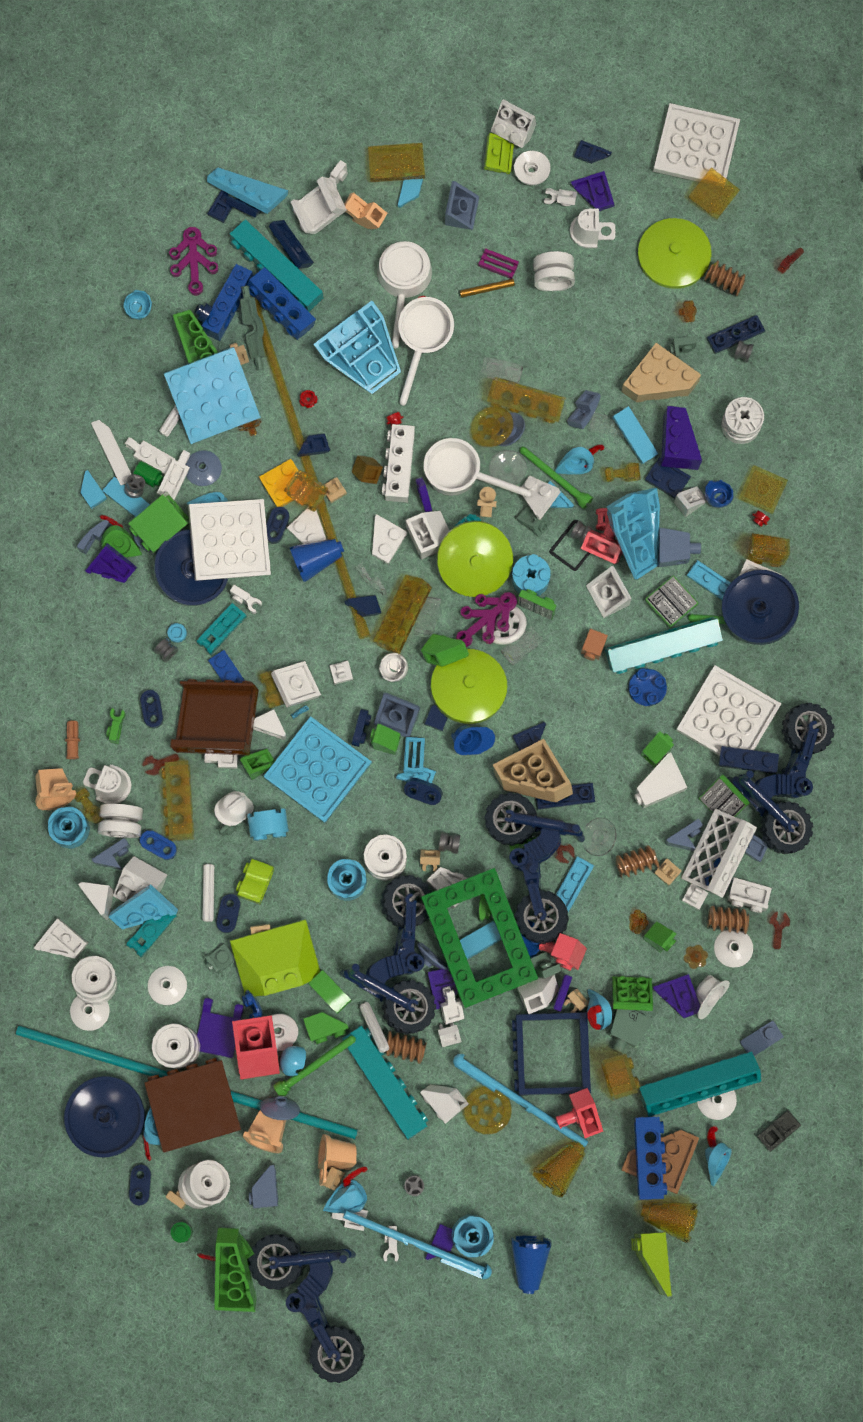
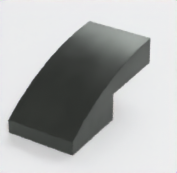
(779, 1130)

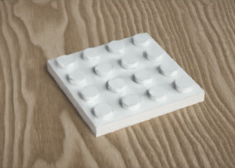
(695, 143)
(229, 539)
(728, 713)

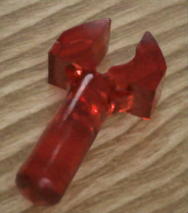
(786, 263)
(158, 763)
(569, 849)
(778, 928)

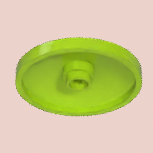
(674, 253)
(474, 558)
(469, 688)

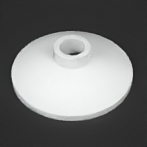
(533, 160)
(729, 957)
(169, 995)
(89, 1021)
(288, 1032)
(718, 1110)

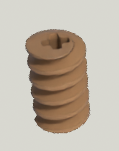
(725, 277)
(636, 861)
(728, 919)
(405, 1047)

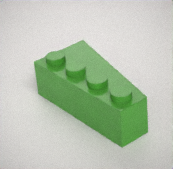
(192, 337)
(232, 1275)

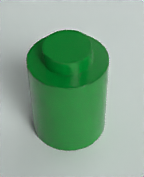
(150, 474)
(181, 1232)

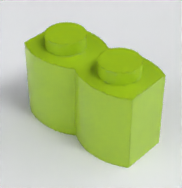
(255, 881)

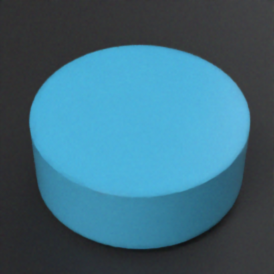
(177, 633)

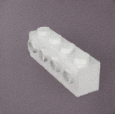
(400, 463)

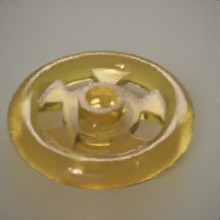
(480, 419)
(473, 1120)

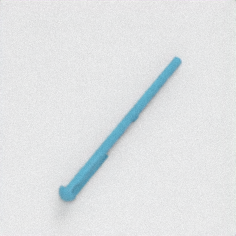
(492, 1084)
(447, 1258)

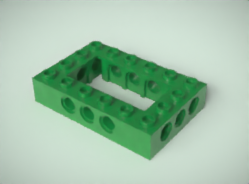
(466, 986)

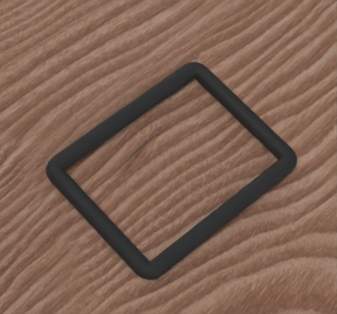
(559, 540)

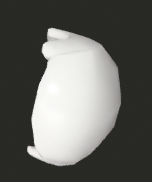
(396, 662)

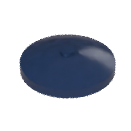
(176, 576)
(760, 607)
(104, 1117)

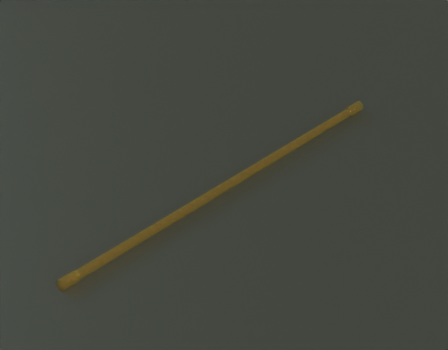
(360, 622)

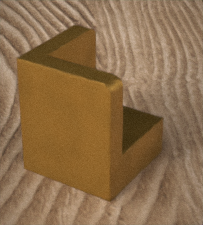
(367, 469)

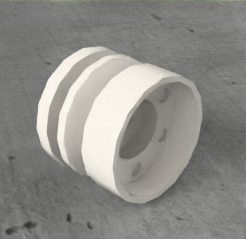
(746, 429)

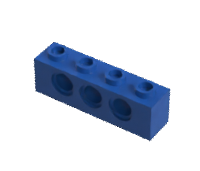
(279, 294)
(227, 303)
(641, 1127)

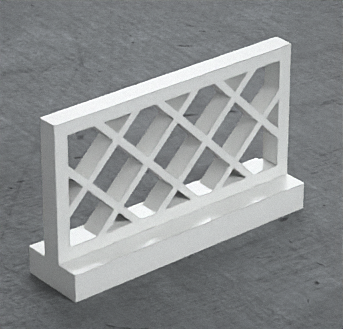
(729, 857)

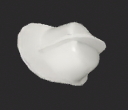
(233, 808)
(708, 994)

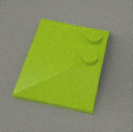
(276, 959)

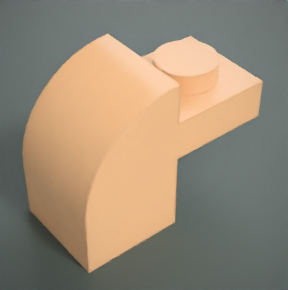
(364, 214)

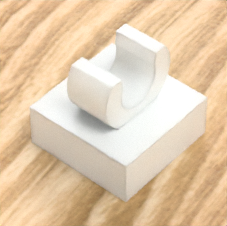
(341, 672)
(695, 896)
(449, 1035)

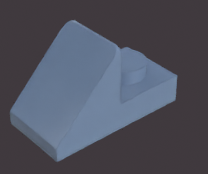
(681, 839)
(756, 848)
(107, 857)
(762, 1038)

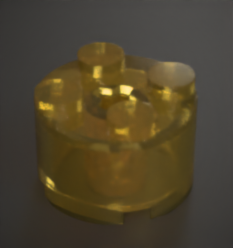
(305, 490)

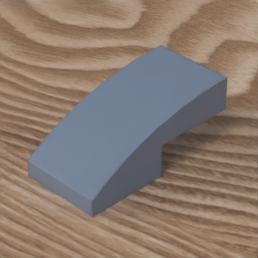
(585, 409)
(95, 533)

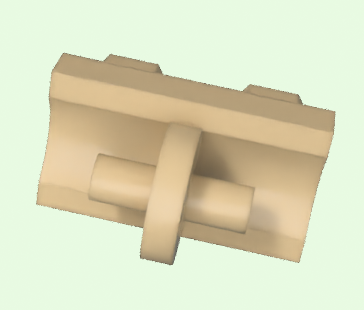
(487, 501)

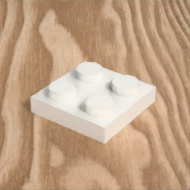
(295, 684)

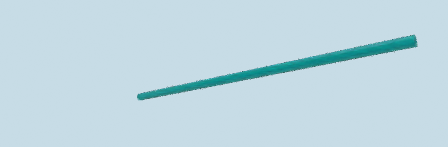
(151, 1071)

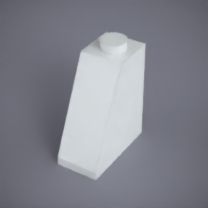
(660, 783)

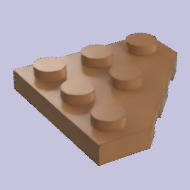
(677, 1156)

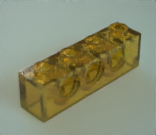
(497, 398)
(402, 614)
(185, 830)

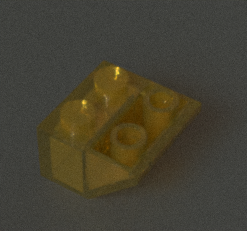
(768, 550)

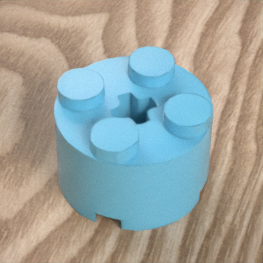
(534, 566)
(73, 818)
(268, 823)
(351, 869)
(484, 1234)

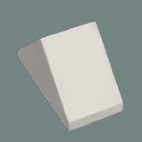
(690, 500)
(269, 724)

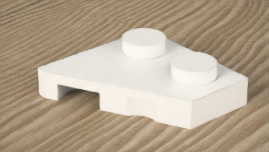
(386, 539)

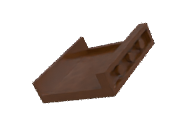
(216, 717)
(192, 1105)

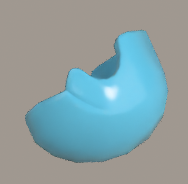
(134, 301)
(292, 1059)

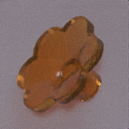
(688, 311)
(250, 426)
(638, 921)
(692, 960)

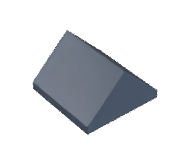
(461, 207)
(397, 714)

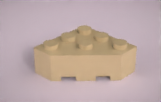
(660, 377)
(534, 773)

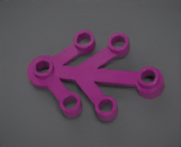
(193, 258)
(488, 617)

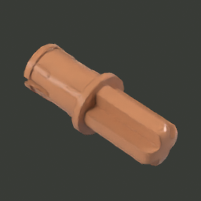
(72, 740)

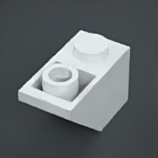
(538, 993)
(444, 1100)

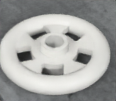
(514, 634)

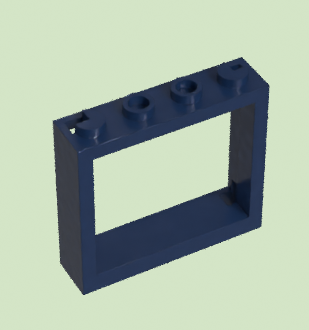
(519, 1062)

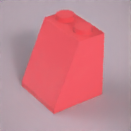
(256, 1047)

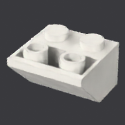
(514, 124)
(427, 532)
(136, 877)

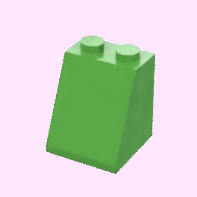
(159, 522)

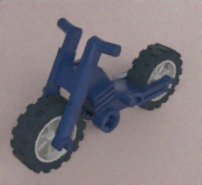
(789, 783)
(532, 856)
(399, 963)
(310, 1304)

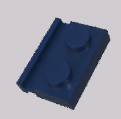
(667, 479)

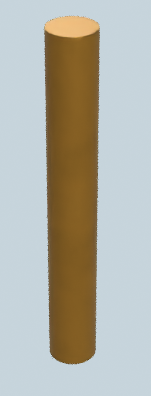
(486, 288)

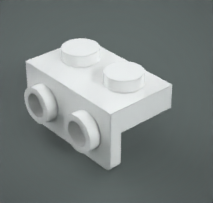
(749, 895)

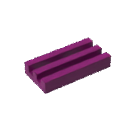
(501, 257)

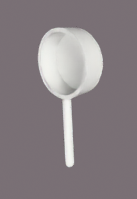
(403, 272)
(425, 327)
(454, 467)

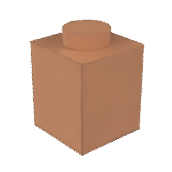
(594, 645)

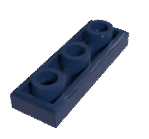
(726, 338)
(581, 795)

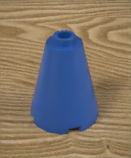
(315, 556)
(530, 1261)

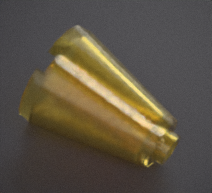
(560, 1168)
(671, 1217)

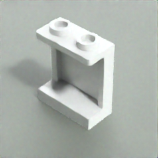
(319, 206)

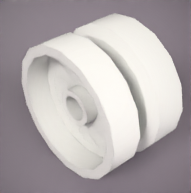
(554, 271)
(120, 821)
(385, 869)
(100, 990)
(164, 1049)
(204, 1184)

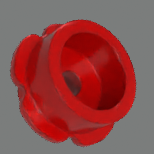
(308, 394)
(394, 419)
(760, 518)

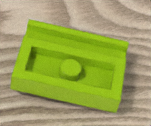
(498, 154)

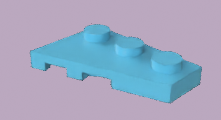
(142, 907)

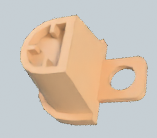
(53, 789)
(266, 1133)
(334, 1154)

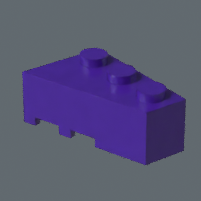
(679, 441)

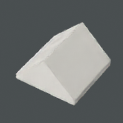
(609, 592)
(100, 896)

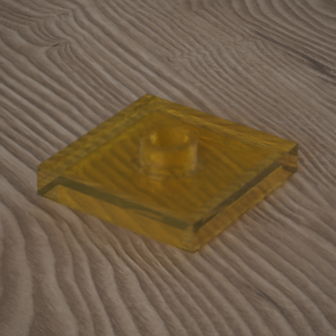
(763, 489)

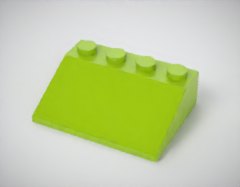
(653, 1255)

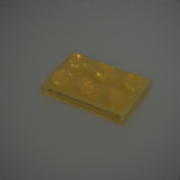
(396, 162)

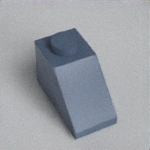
(264, 1191)

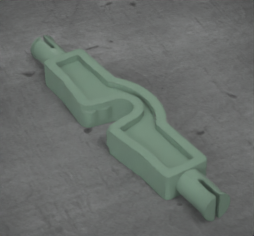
(251, 317)

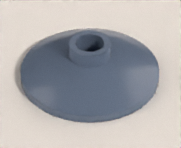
(517, 431)
(204, 476)
(430, 958)
(280, 1108)

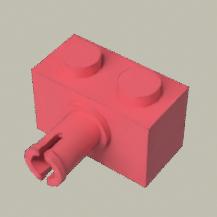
(603, 545)
(566, 951)
(583, 1112)

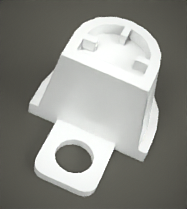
(586, 229)
(112, 786)

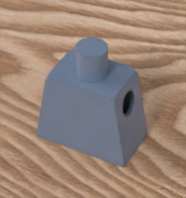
(675, 547)

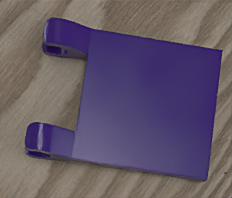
(216, 1030)

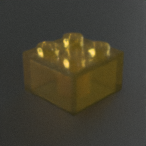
(620, 1077)

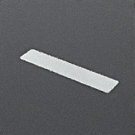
(112, 451)

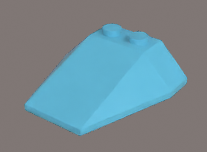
(361, 348)
(636, 529)

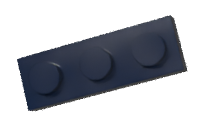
(291, 244)
(748, 760)

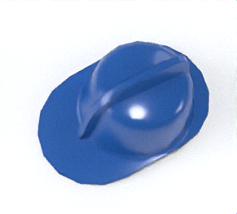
(472, 740)

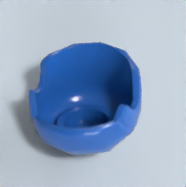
(714, 488)

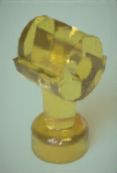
(629, 473)
(272, 695)
(91, 811)

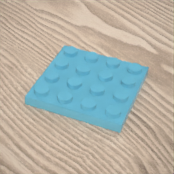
(212, 395)
(317, 769)

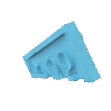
(251, 191)

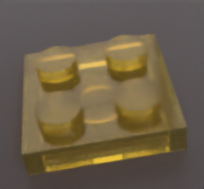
(714, 193)

